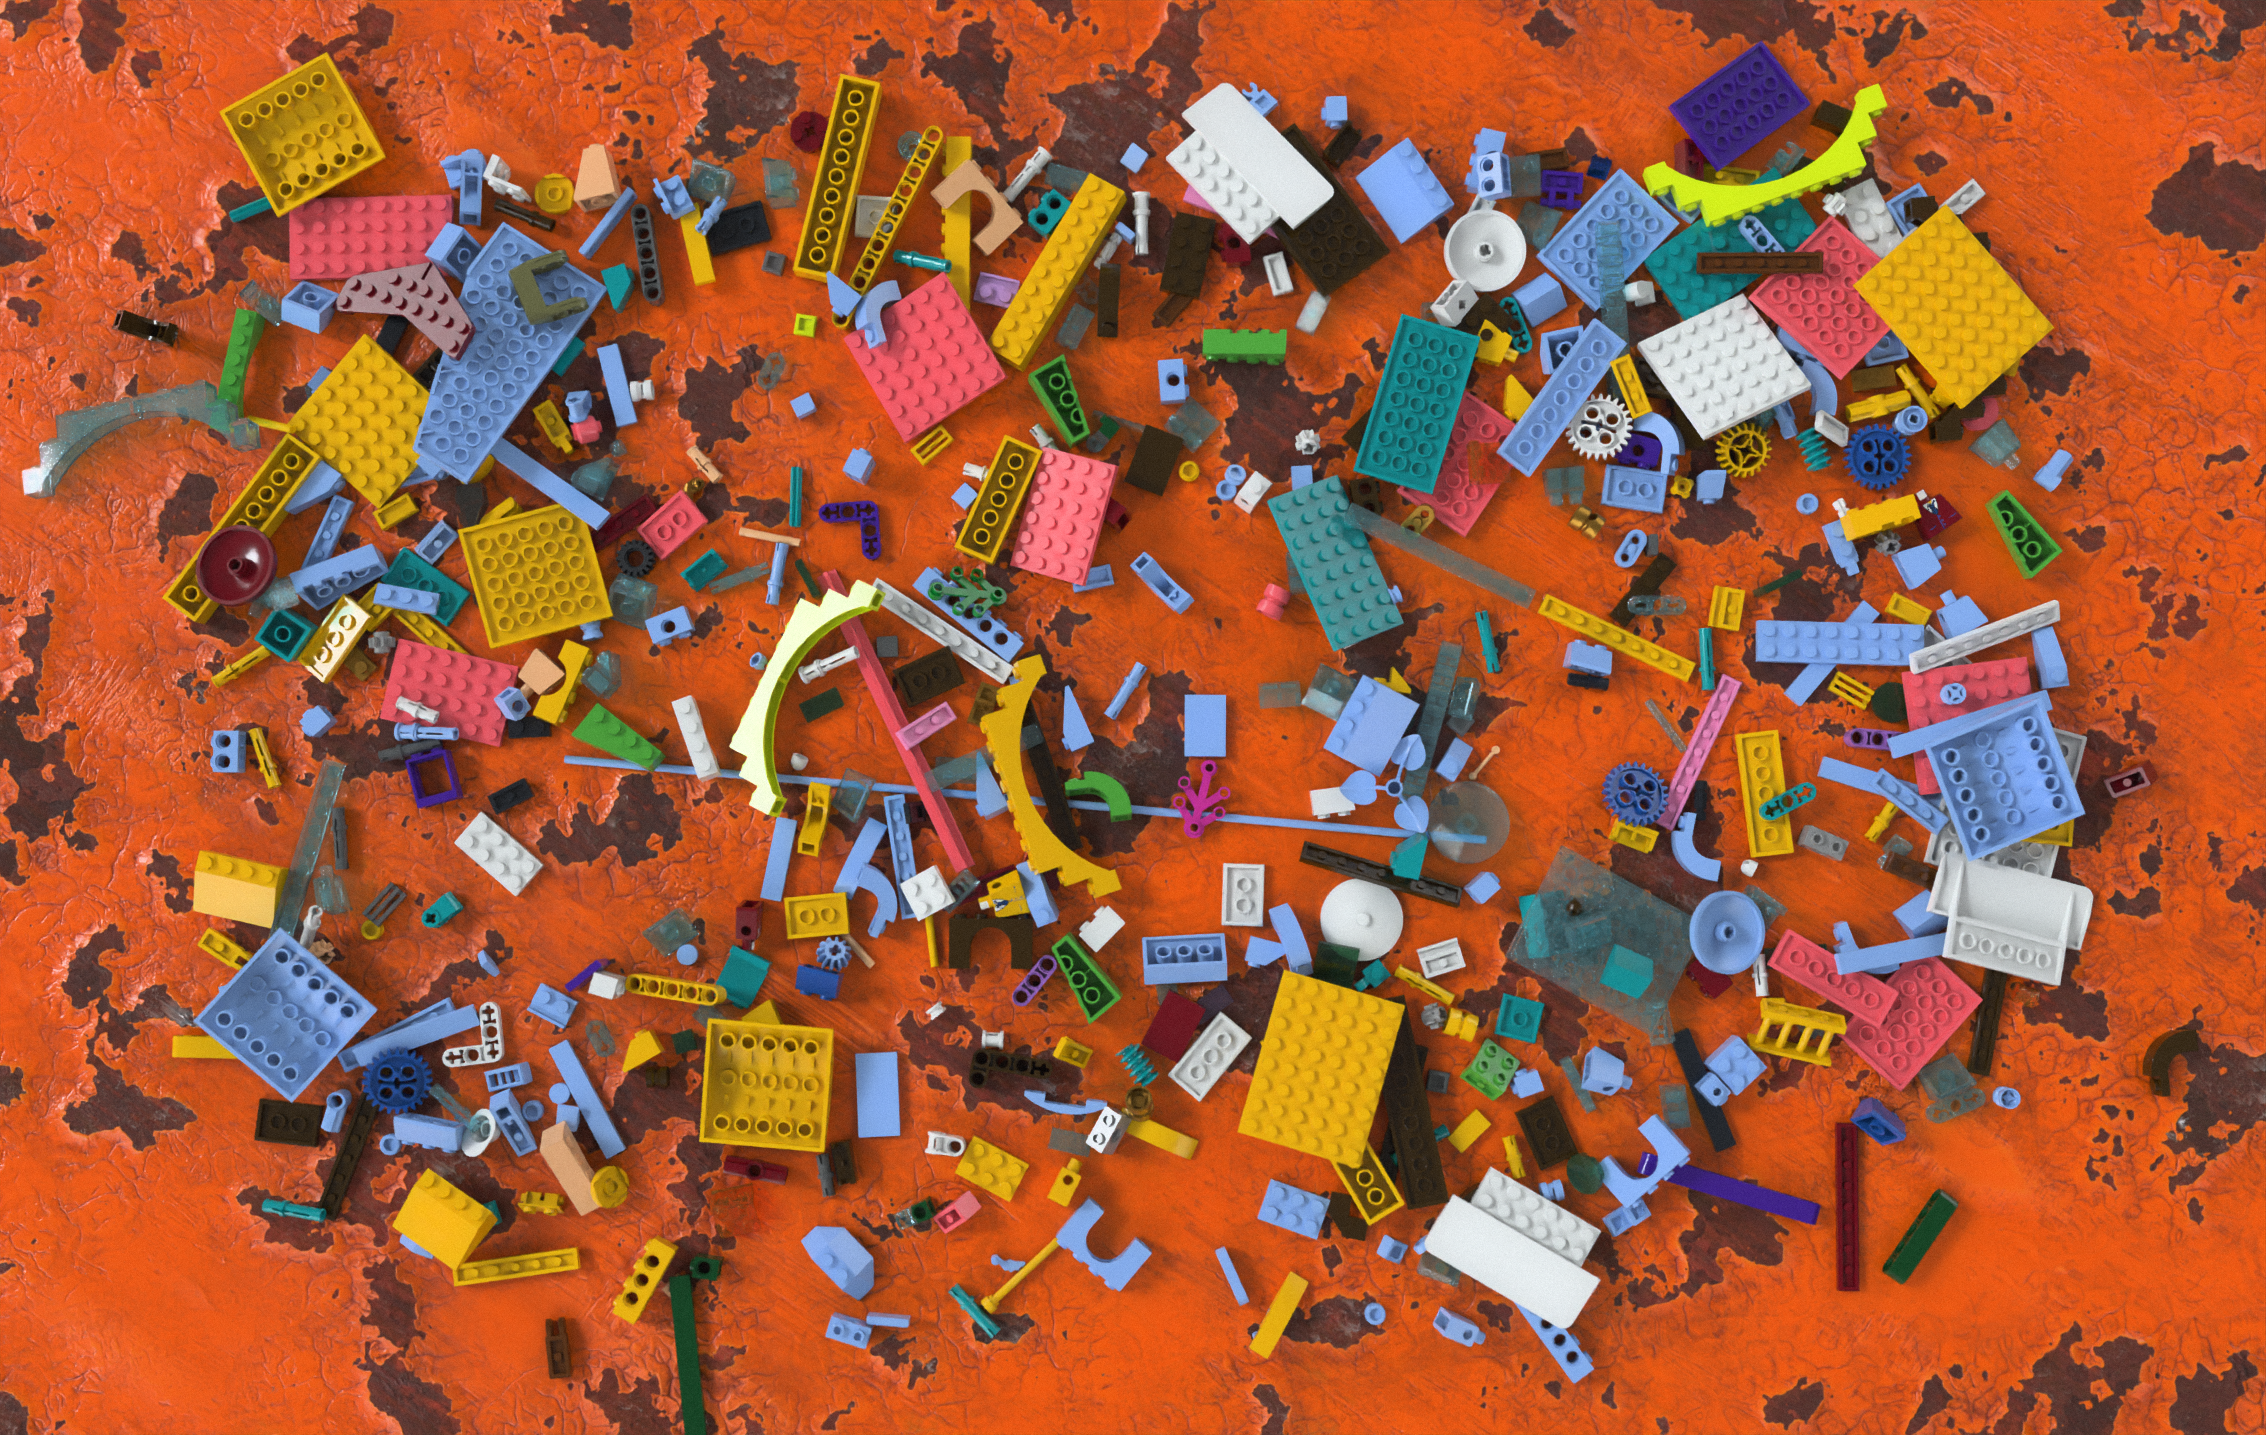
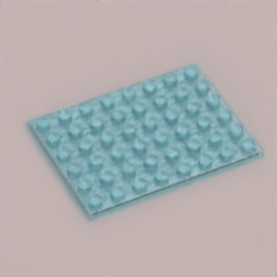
(1637, 923)

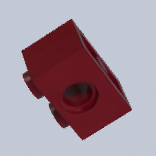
(1233, 257)

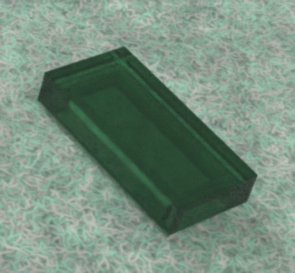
(808, 579)
(822, 704)

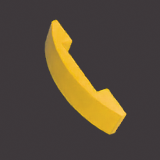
(1162, 1136)

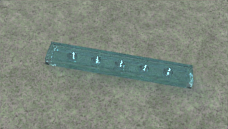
(976, 761)

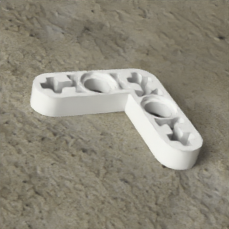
(483, 1049)

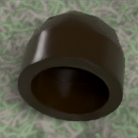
(1574, 908)

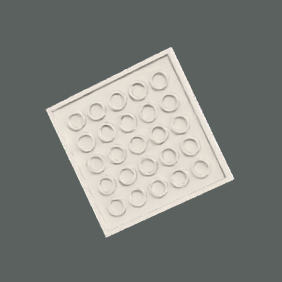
(1723, 366)

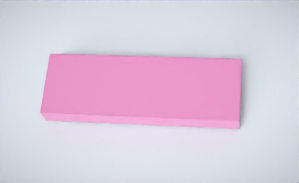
(926, 725)

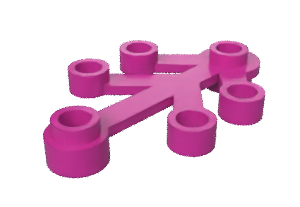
(1200, 803)

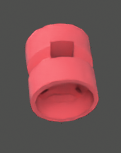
(1274, 601)

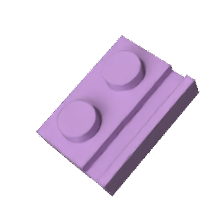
(995, 290)

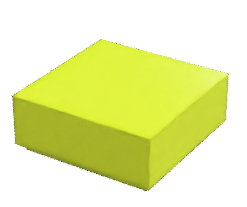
(805, 325)

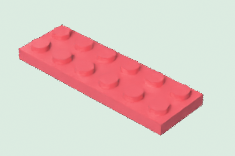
(1818, 971)

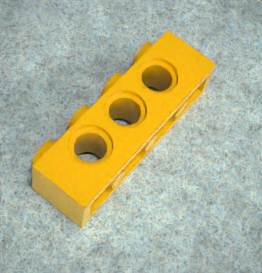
(631, 1310)

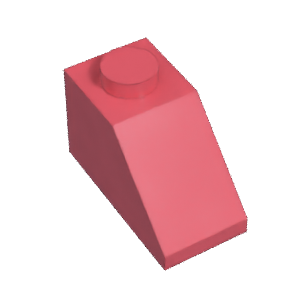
(957, 1212)

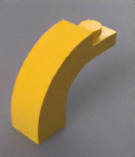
(816, 819)

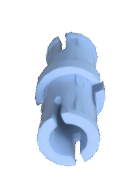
(711, 215)

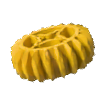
(1745, 442)

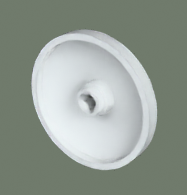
(1485, 250)
(1362, 917)

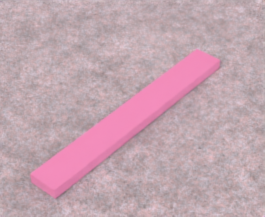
(1698, 749)

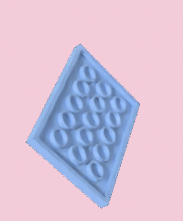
(1573, 249)

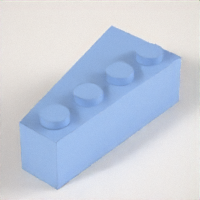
(342, 574)

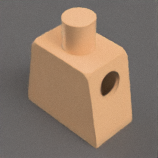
(540, 674)

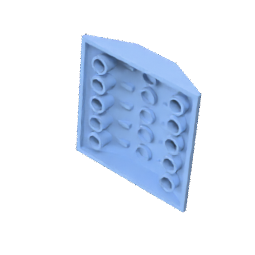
(2003, 778)
(285, 1015)

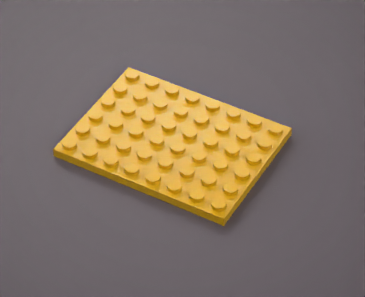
(1953, 306)
(1321, 1068)

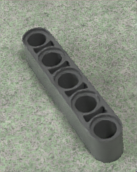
(643, 246)

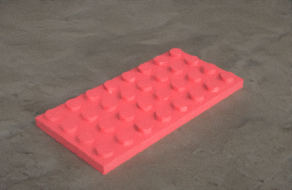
(364, 234)

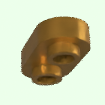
(1418, 520)

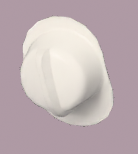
(475, 1143)

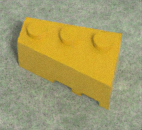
(1879, 518)

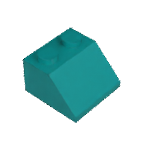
(1409, 856)

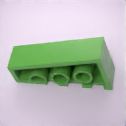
(1244, 345)
(1058, 396)
(2023, 536)
(613, 736)
(1087, 979)

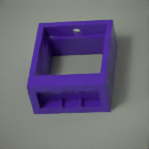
(416, 782)

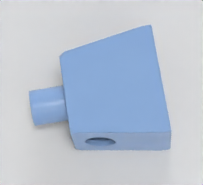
(1918, 564)
(1959, 615)
(1604, 1073)
(1458, 1327)

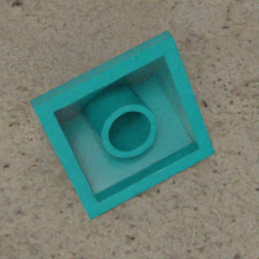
(1627, 972)

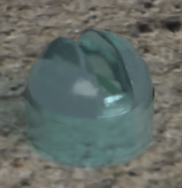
(618, 448)

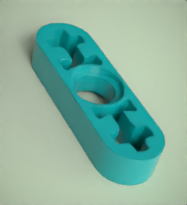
(1526, 336)
(1803, 799)

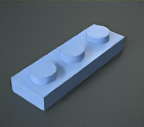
(407, 599)

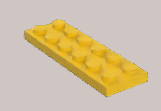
(1760, 781)

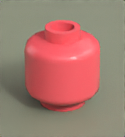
(587, 430)

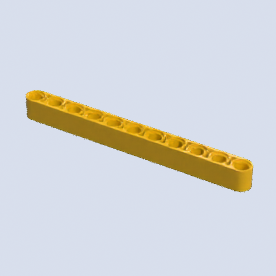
(890, 218)

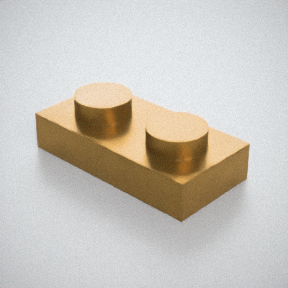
(360, 664)

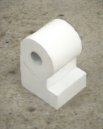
(1640, 292)

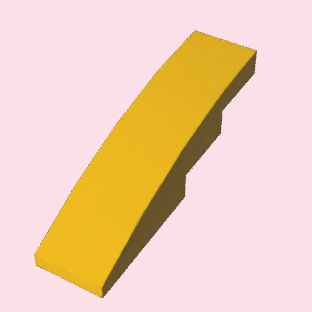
(697, 248)
(1278, 1314)

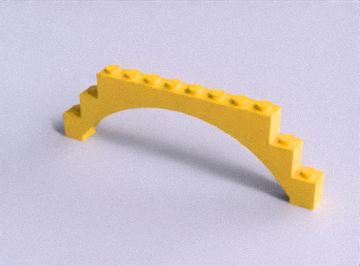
(1003, 736)

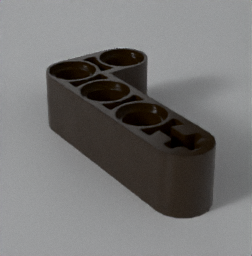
(1012, 1067)

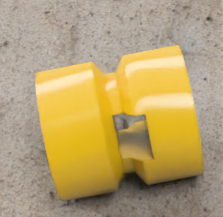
(1460, 1024)

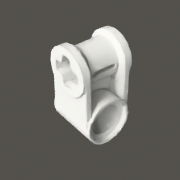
(943, 1144)

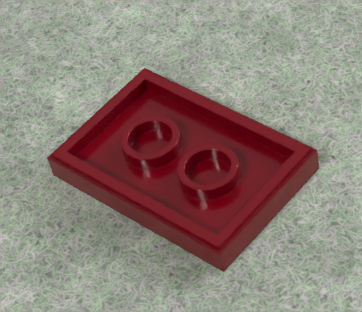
(1173, 1025)

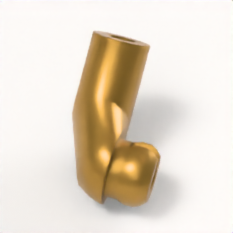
(693, 486)

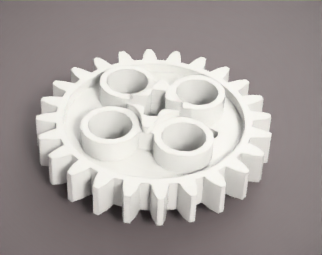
(1592, 444)

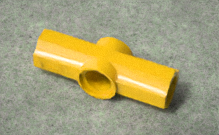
(1878, 406)

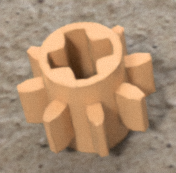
(322, 951)

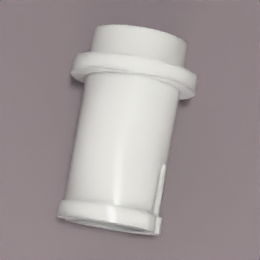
(975, 471)

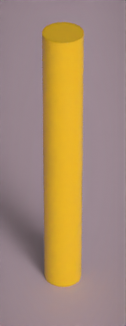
(273, 424)
(931, 941)

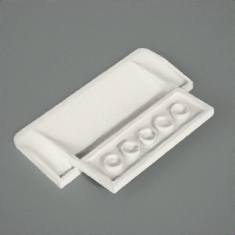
(1246, 166)
(2009, 917)
(1518, 1247)

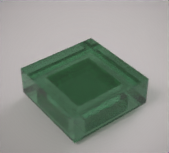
(684, 1041)

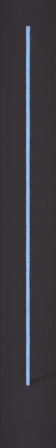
(1036, 800)

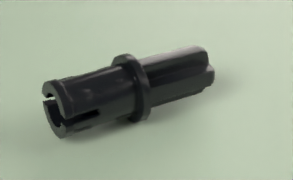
(1588, 681)

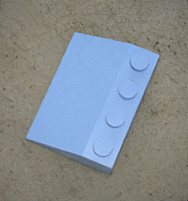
(1405, 191)
(1371, 725)

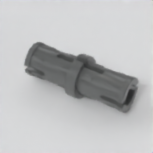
(825, 1175)

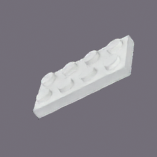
(1870, 217)
(499, 853)

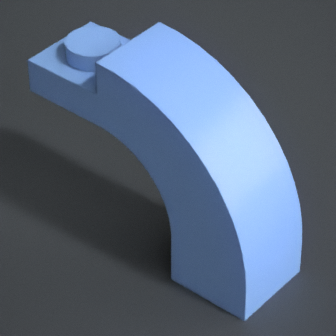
(471, 188)
(868, 311)
(1822, 388)
(1669, 436)
(1161, 583)
(1686, 853)
(876, 882)
(1843, 934)
(1292, 939)

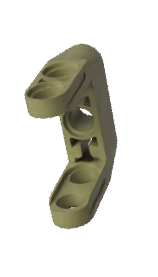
(529, 293)

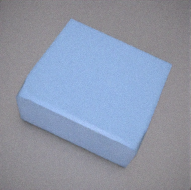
(1134, 158)
(803, 406)
(965, 496)
(570, 1115)
(1392, 1249)

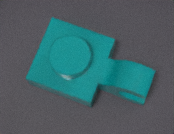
(1373, 974)

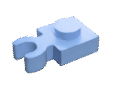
(1261, 101)

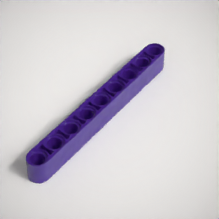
(1735, 1190)

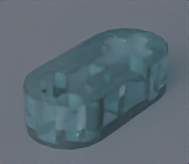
(775, 373)
(596, 1041)

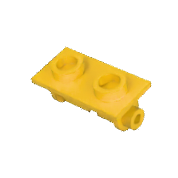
(533, 1203)

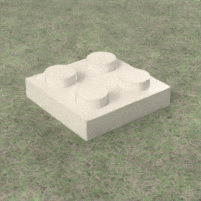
(927, 892)

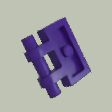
(1561, 183)

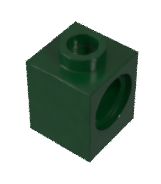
(715, 1266)

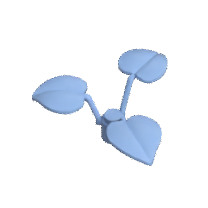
(1361, 786)

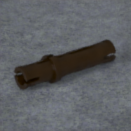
(544, 223)

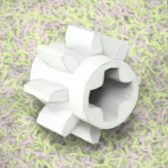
(1835, 204)
(1307, 442)

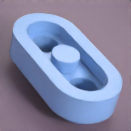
(1630, 549)

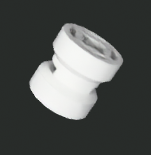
(642, 390)

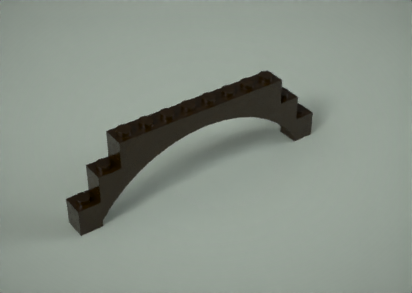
(1948, 427)

